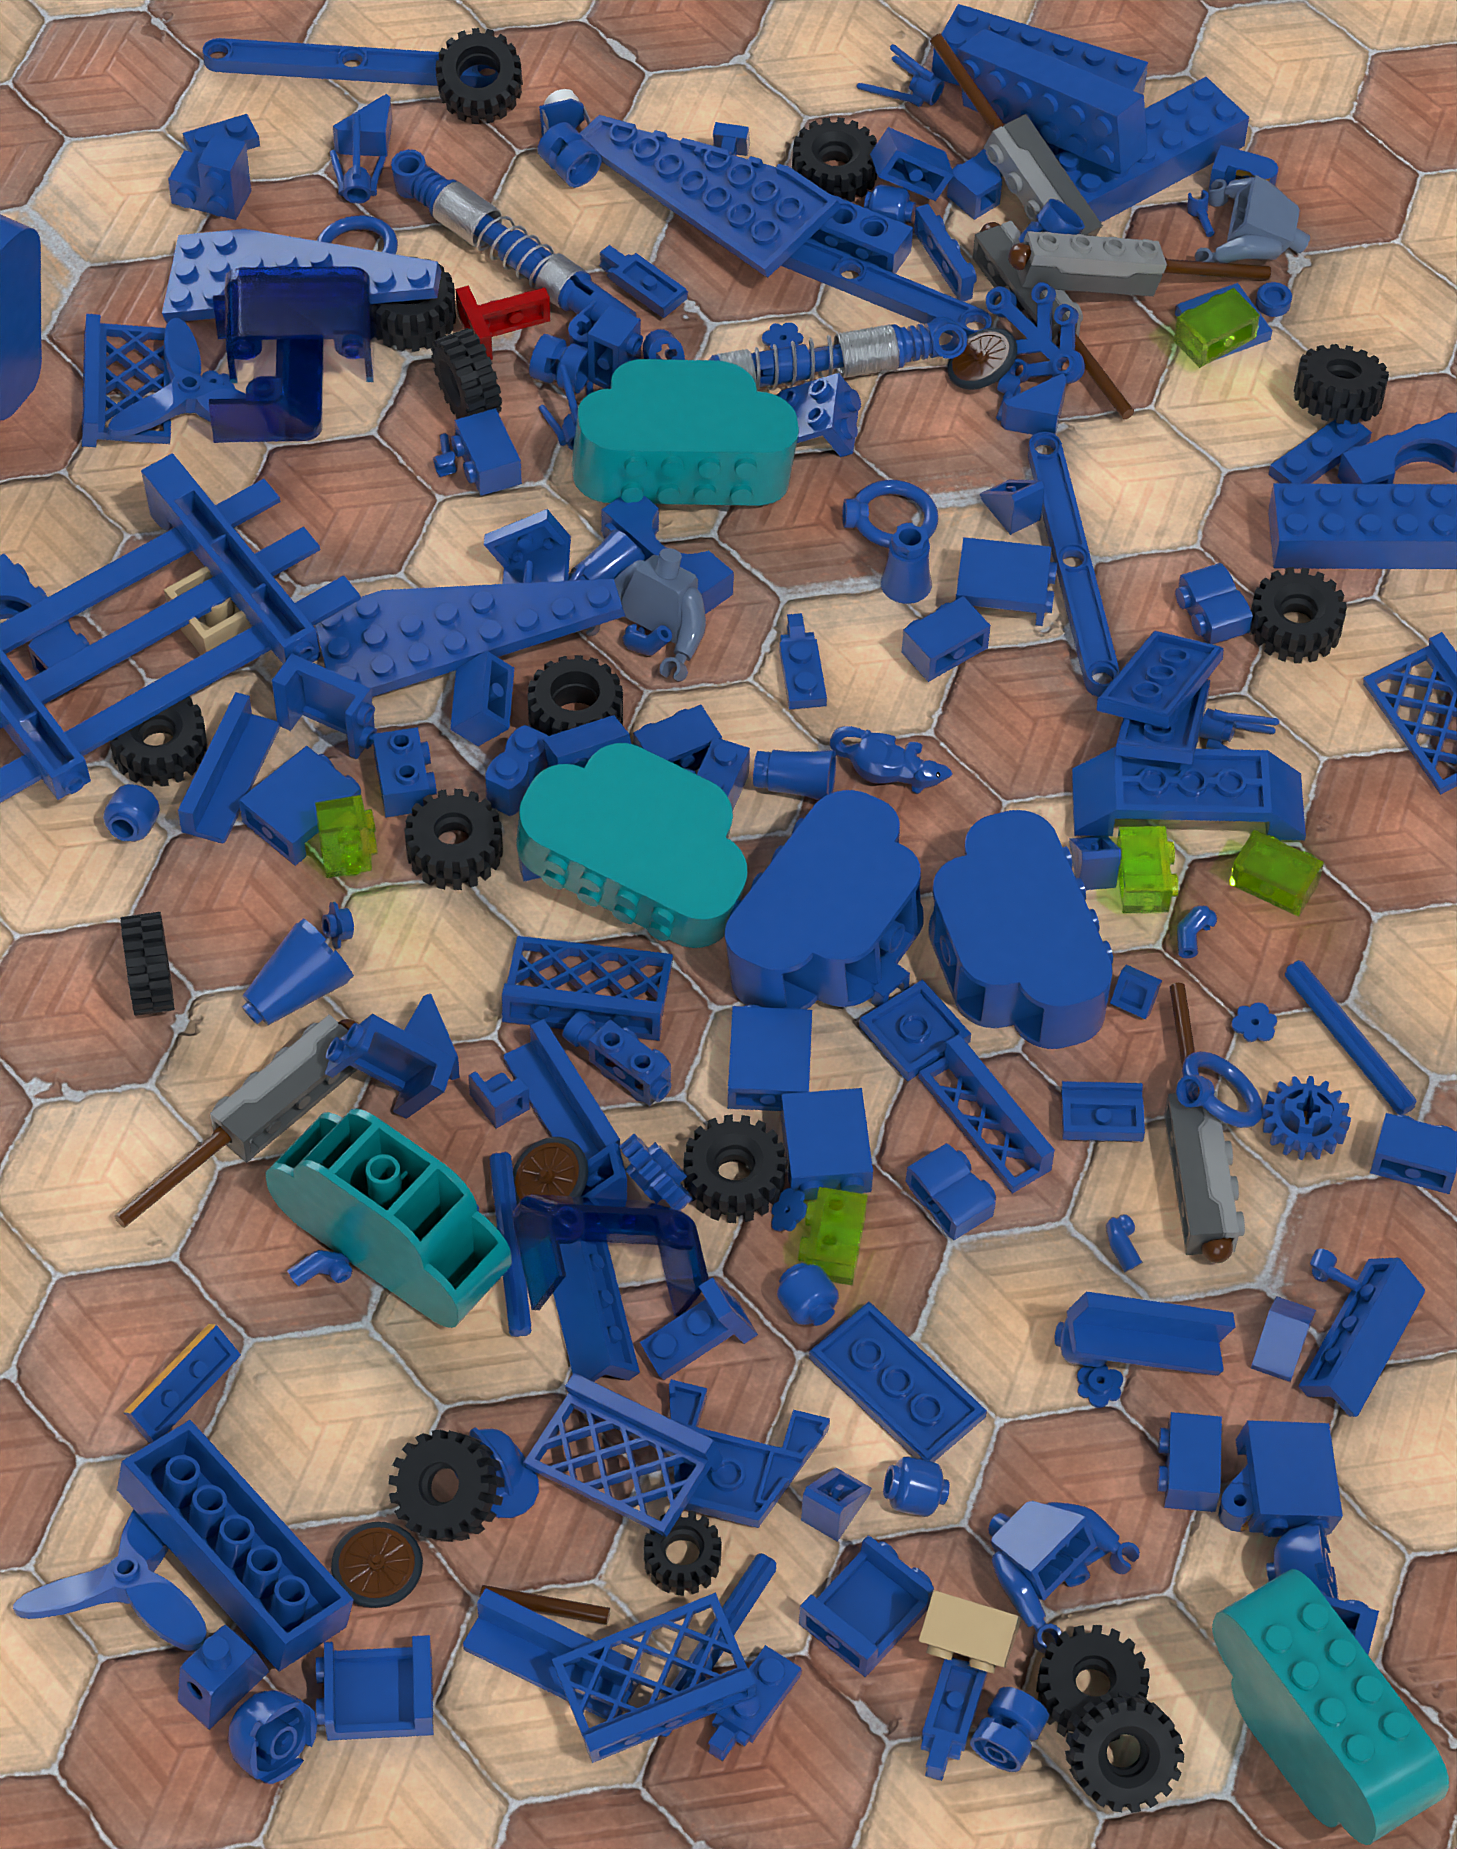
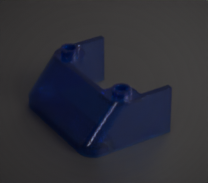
(298, 306)
(278, 405)
(552, 1220)

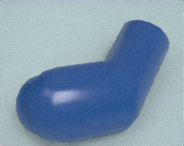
(649, 644)
(1197, 918)

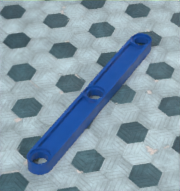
(329, 60)
(883, 287)
(1077, 583)

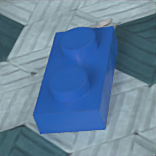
(235, 128)

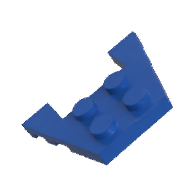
(752, 1472)

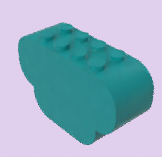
(684, 436)
(636, 842)
(391, 1213)
(1326, 1710)

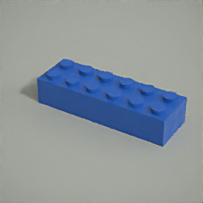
(1110, 65)
(1061, 100)
(1181, 139)
(1363, 526)
(234, 1545)

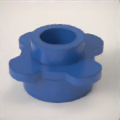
(338, 924)

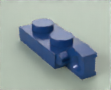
(643, 281)
(801, 666)
(951, 1714)
(745, 1720)

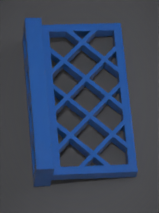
(96, 374)
(1443, 661)
(557, 1007)
(635, 1421)
(666, 1713)

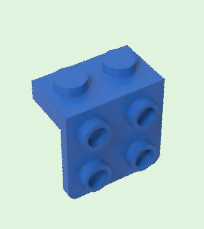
(826, 409)
(533, 539)

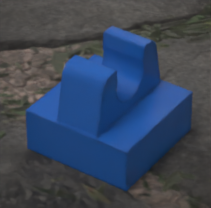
(732, 138)
(1136, 991)

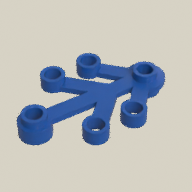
(1041, 335)

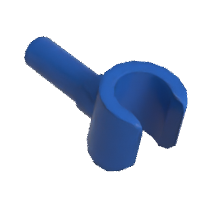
(1199, 209)
(1010, 387)
(445, 462)
(1323, 1269)
(1081, 1572)

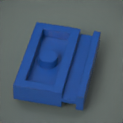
(1102, 1111)

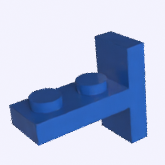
(698, 1330)

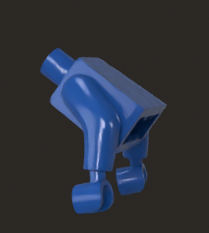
(1042, 1548)

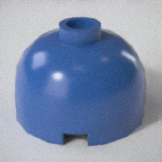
(1307, 1551)
(270, 1734)

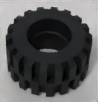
(479, 50)
(416, 322)
(569, 683)

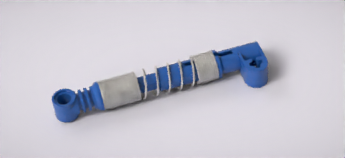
(481, 224)
(851, 355)

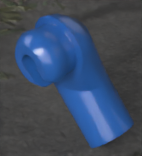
(1120, 1243)
(321, 1262)

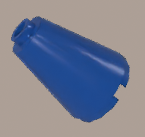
(295, 975)

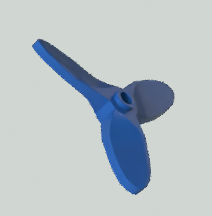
(184, 394)
(129, 1581)

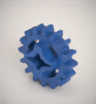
(1325, 1116)
(655, 1172)

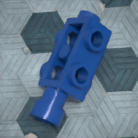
(633, 1060)

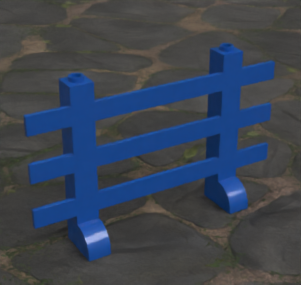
(237, 573)

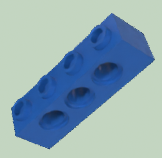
(867, 236)

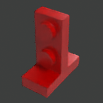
(501, 315)

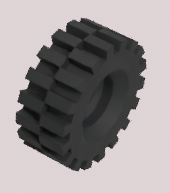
(839, 143)
(465, 374)
(1341, 384)
(1297, 594)
(166, 760)
(460, 861)
(147, 963)
(737, 1143)
(474, 1494)
(1083, 1652)
(1147, 1775)

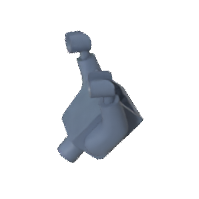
(1260, 223)
(666, 595)

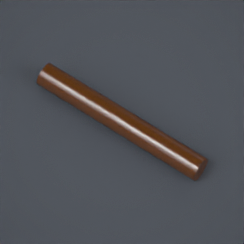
(555, 1606)

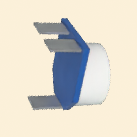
(562, 107)

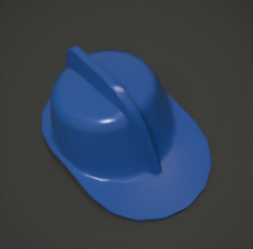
(520, 1482)

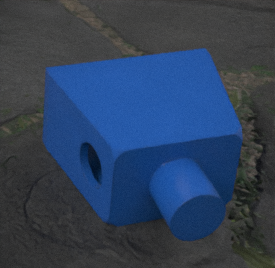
(223, 1672)

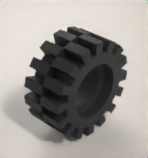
(688, 1575)

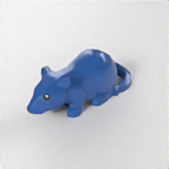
(883, 761)

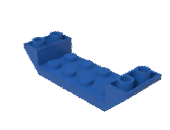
(1214, 788)

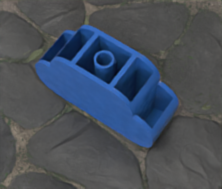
(19, 314)
(827, 908)
(1020, 934)

